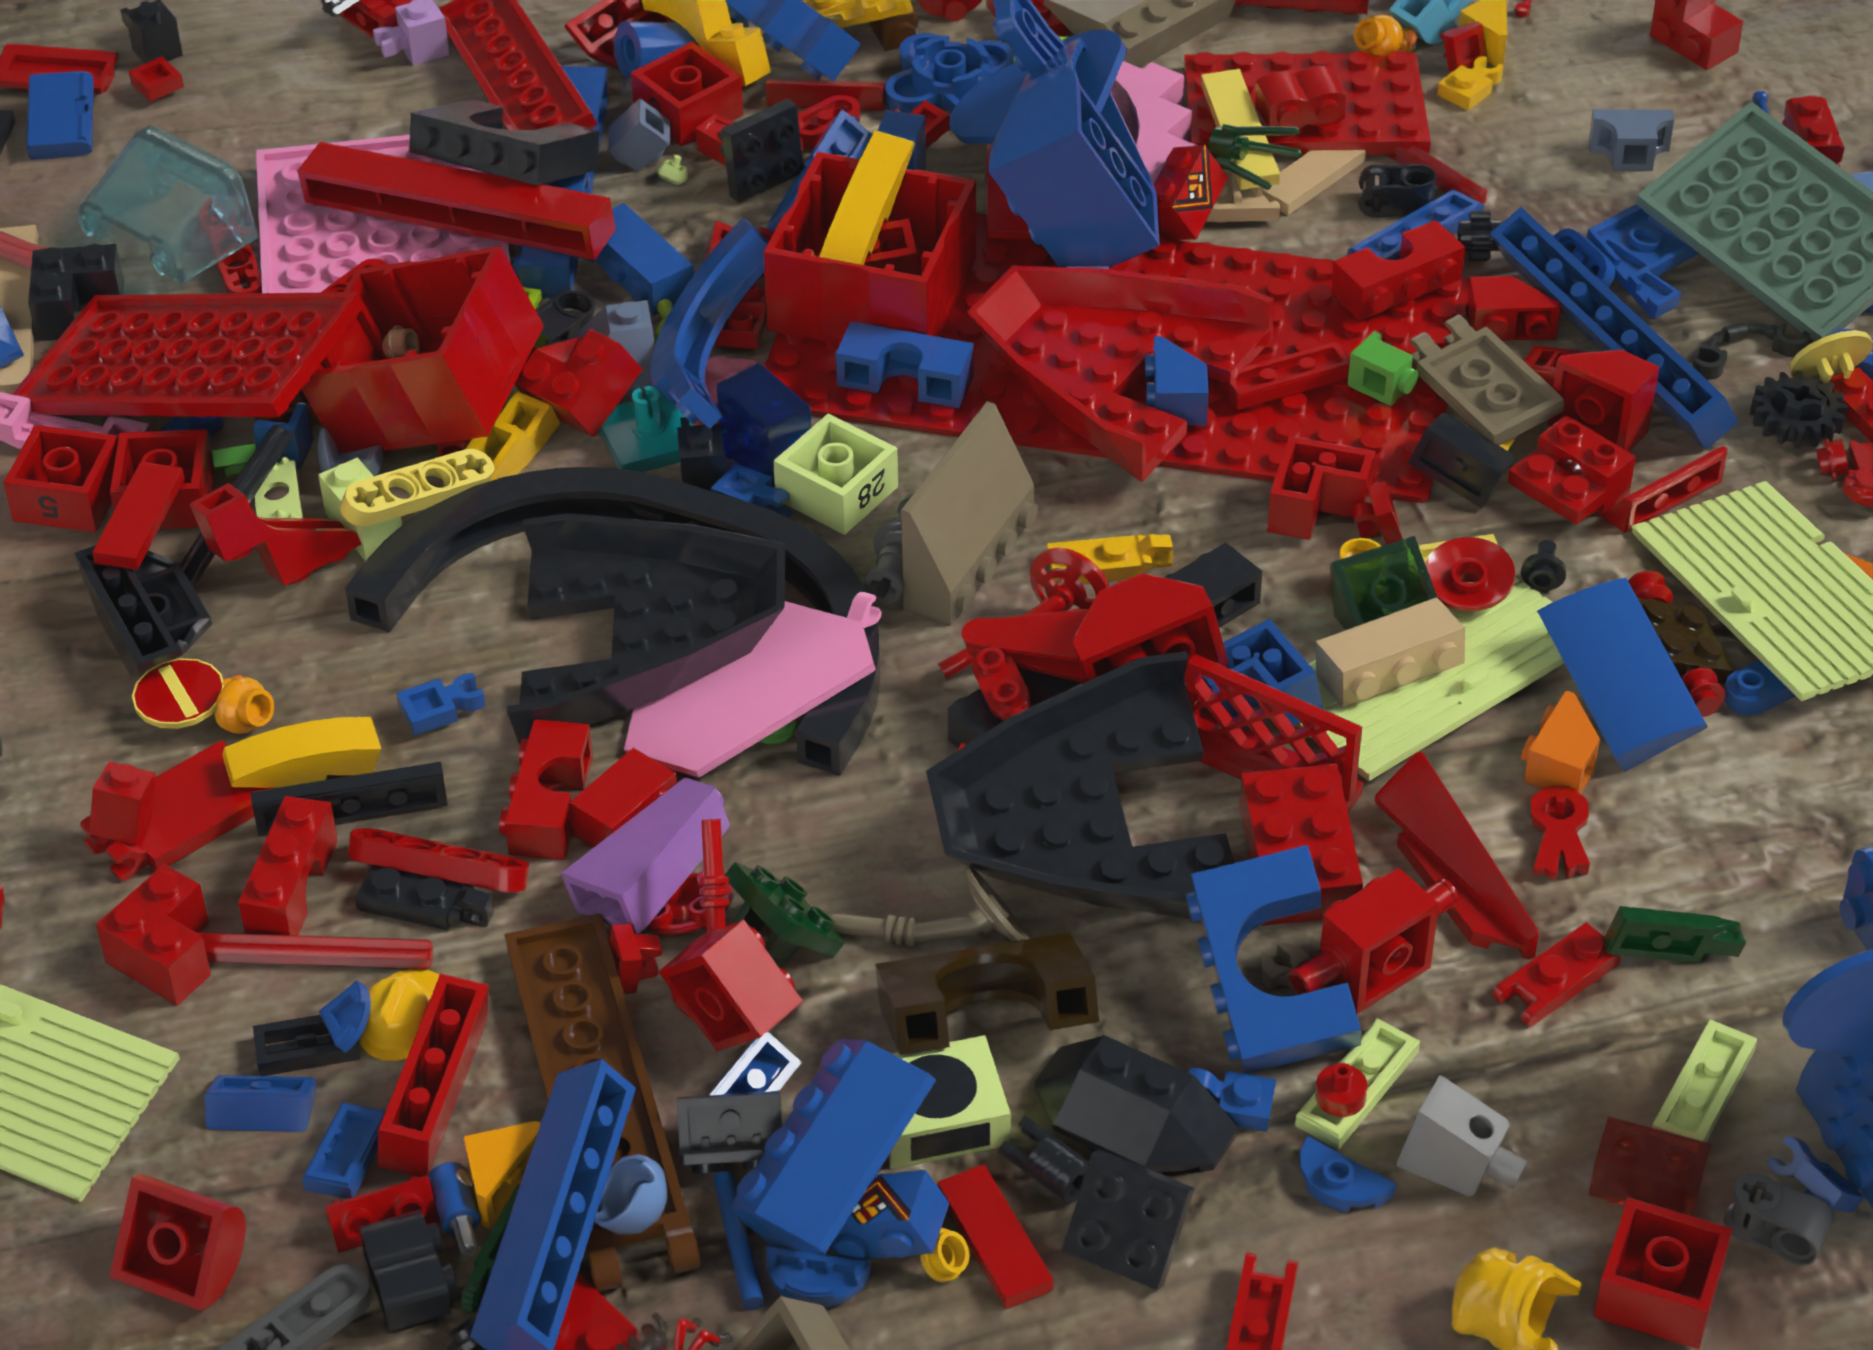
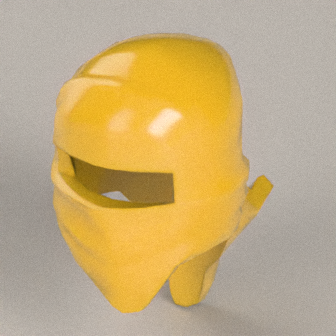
(1509, 1299)

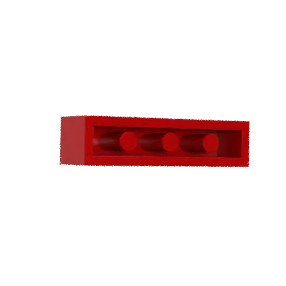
(433, 1076)

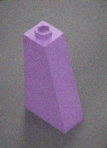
(646, 858)

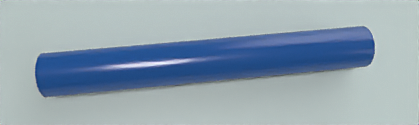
(738, 1243)

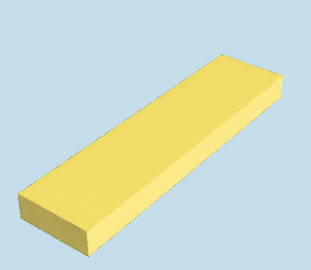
(1233, 106)

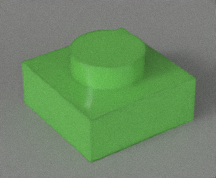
(232, 459)

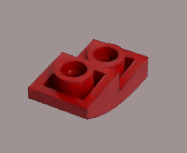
(746, 321)

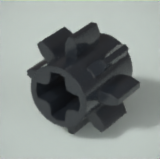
(1476, 235)

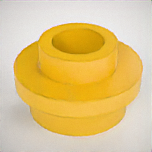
(948, 1257)

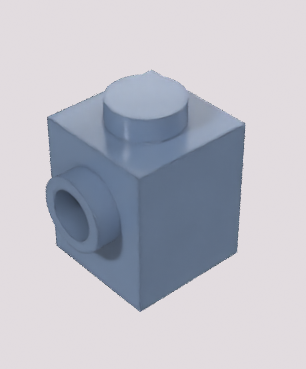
(639, 136)

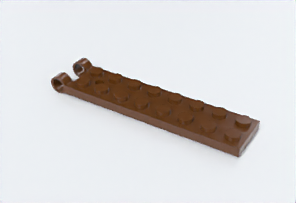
(582, 1016)

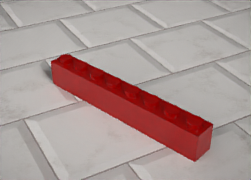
(457, 200)

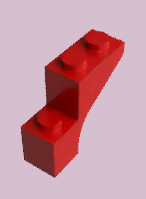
(286, 545)

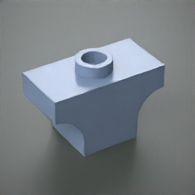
(1631, 136)

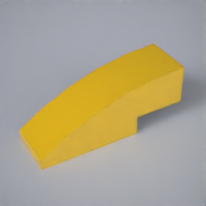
(517, 435)
(304, 753)

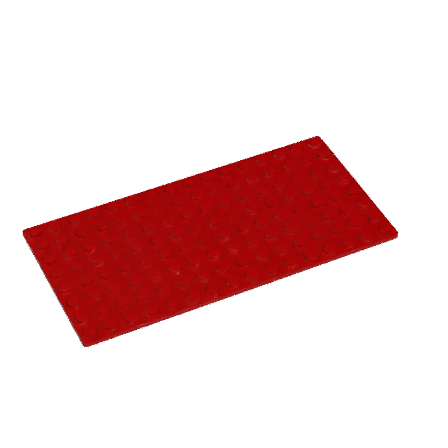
(1234, 441)

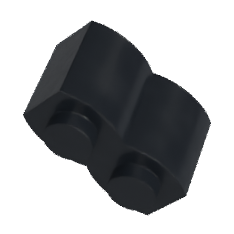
(406, 1269)

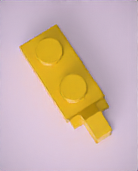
(1122, 555)

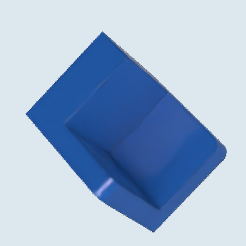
(301, 433)

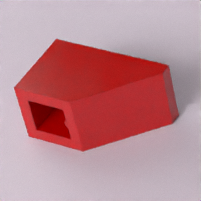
(1511, 309)

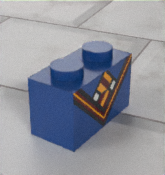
(894, 1218)

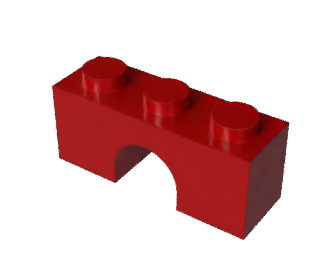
(1372, 284)
(538, 816)
(296, 846)

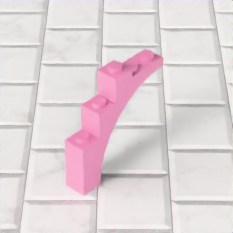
(1153, 111)

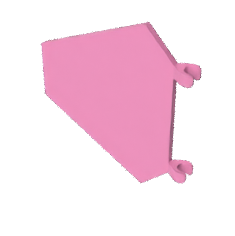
(788, 673)

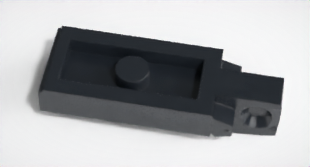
(422, 899)

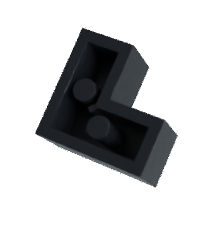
(67, 281)

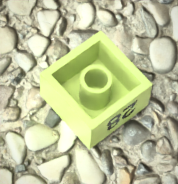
(837, 473)

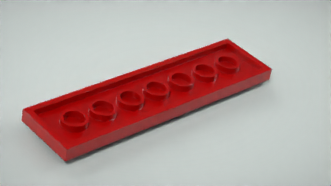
(514, 65)

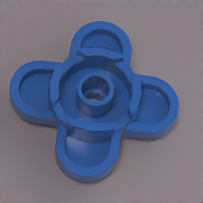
(942, 70)

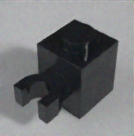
(152, 31)
(700, 454)

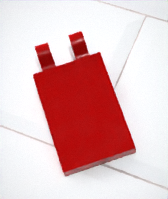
(189, 810)

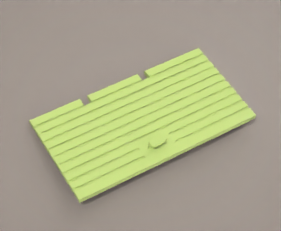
(1772, 586)
(1503, 654)
(69, 1091)

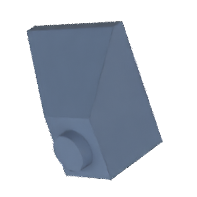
(632, 328)

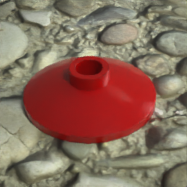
(1471, 561)

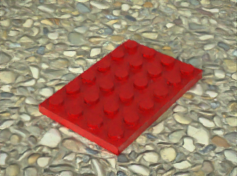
(1381, 102)

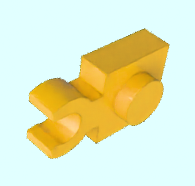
(1470, 86)

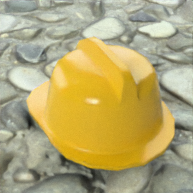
(396, 1013)

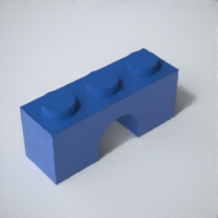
(876, 353)

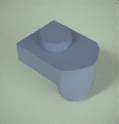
(330, 457)

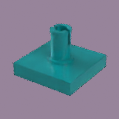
(643, 432)

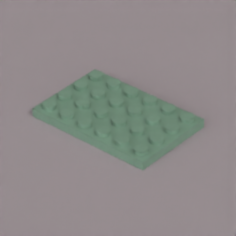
(1773, 220)

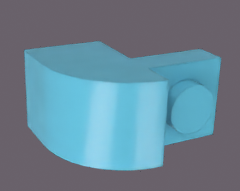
(1428, 17)

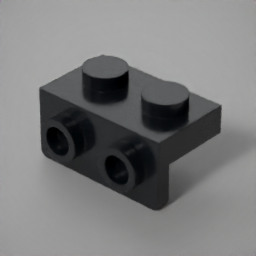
(726, 1128)

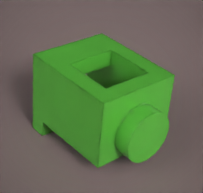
(1381, 370)

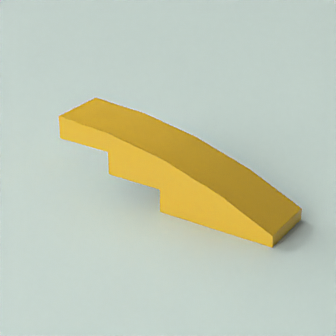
(868, 199)

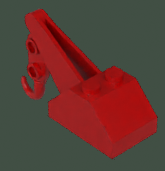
(1123, 623)

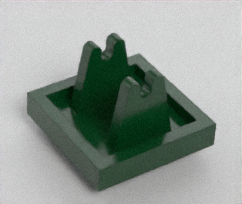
(785, 911)

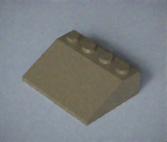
(1144, 26)
(965, 519)

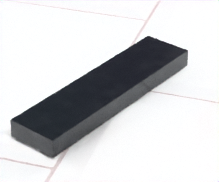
(360, 795)

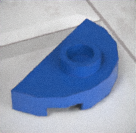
(1339, 1180)
(816, 1276)

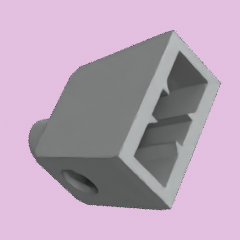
(1459, 1142)

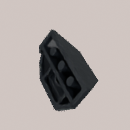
(145, 611)
(1133, 1106)

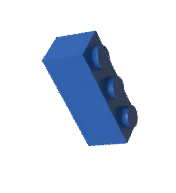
(643, 261)

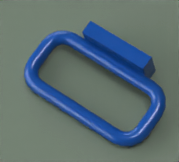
(842, 137)

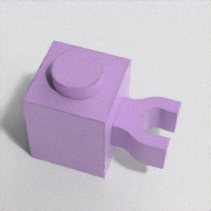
(419, 33)

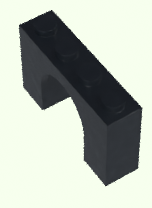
(473, 137)

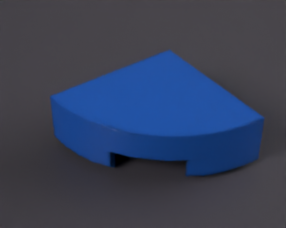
(347, 1015)

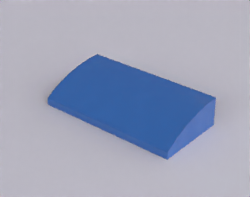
(1622, 671)

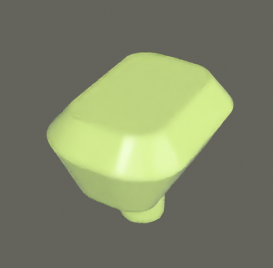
(673, 171)

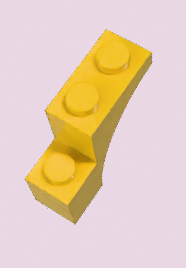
(712, 29)

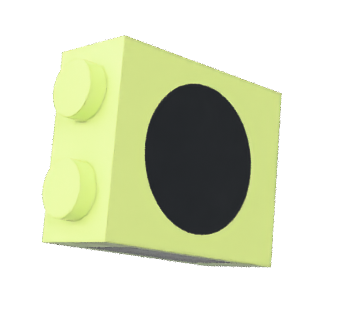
(961, 1111)

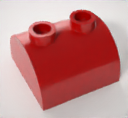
(177, 1242)

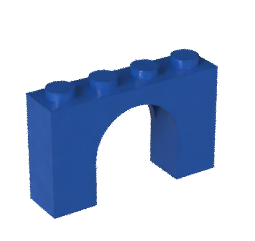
(1264, 1026)

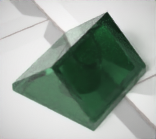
(1379, 582)

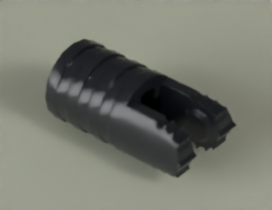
(1050, 1162)

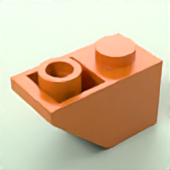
(1563, 749)

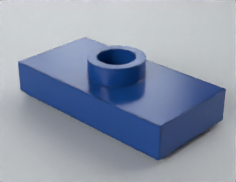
(345, 1152)

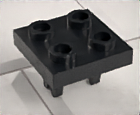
(762, 150)
(1128, 1219)

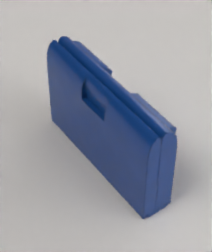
(60, 115)

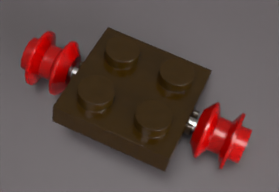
(1686, 639)

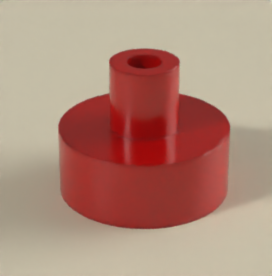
(1341, 1090)

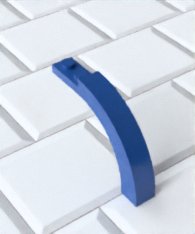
(698, 318)

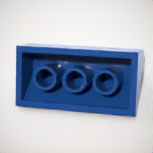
(830, 1146)

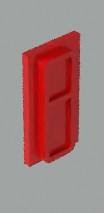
(22, 60)

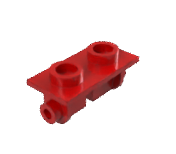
(348, 1215)

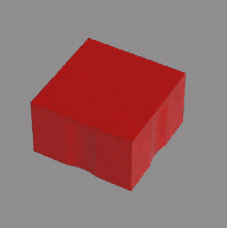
(823, 295)
(472, 340)

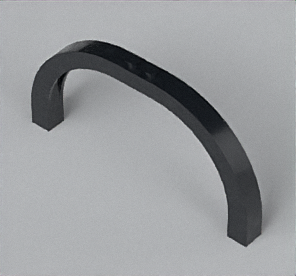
(497, 508)

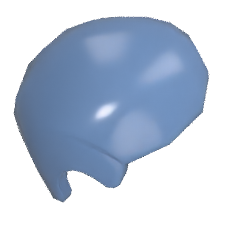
(632, 1196)

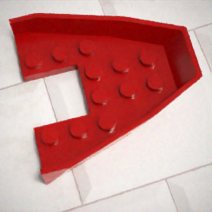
(1085, 338)

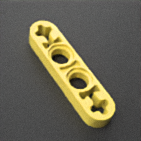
(413, 481)

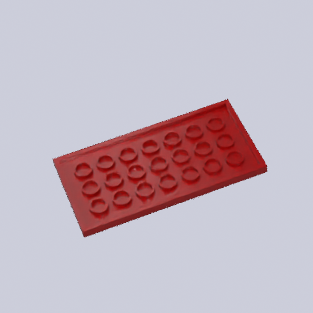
(189, 354)

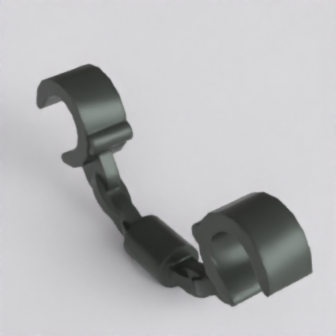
(1717, 358)

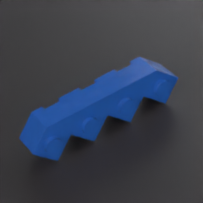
(800, 30)

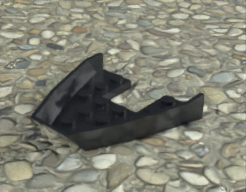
(679, 600)
(1042, 797)

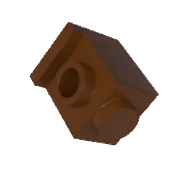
(895, 30)

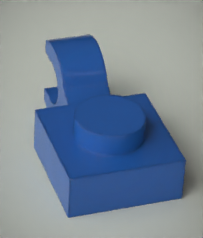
(753, 488)
(1242, 1096)
(1817, 1177)

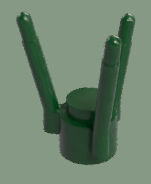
(1231, 144)

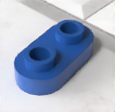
(1588, 254)
(1754, 690)

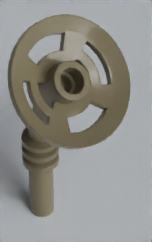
(986, 915)

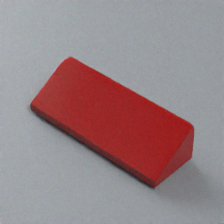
(810, 92)
(1669, 491)

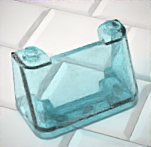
(175, 200)

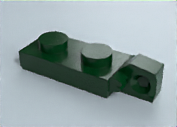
(1672, 935)

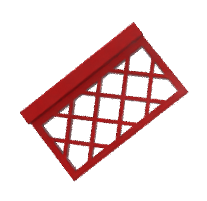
(1240, 751)

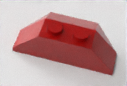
(597, 26)

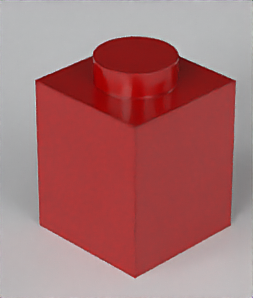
(121, 802)

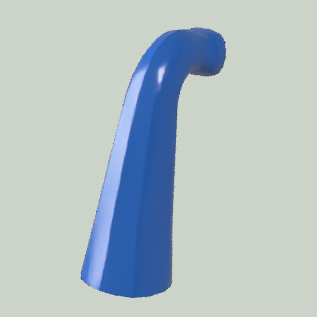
(645, 42)

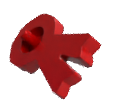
(1859, 482)
(1560, 814)

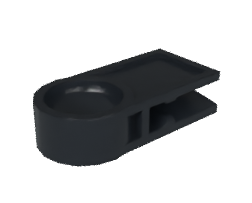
(560, 324)

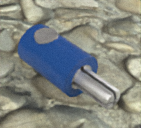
(456, 1204)

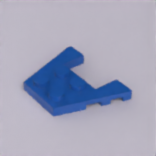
(1641, 253)

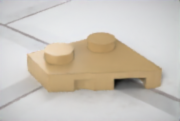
(1242, 204)

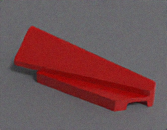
(1444, 846)

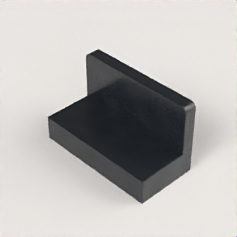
(1461, 459)

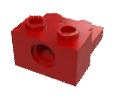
(1575, 471)

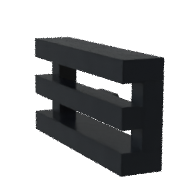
(301, 1054)

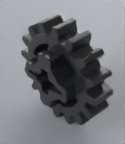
(1798, 409)

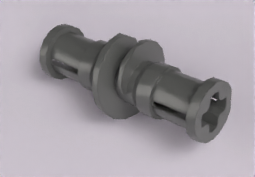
(887, 577)

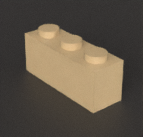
(1390, 652)

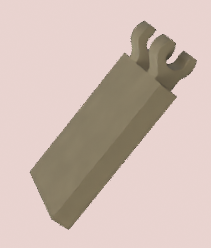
(1485, 381)

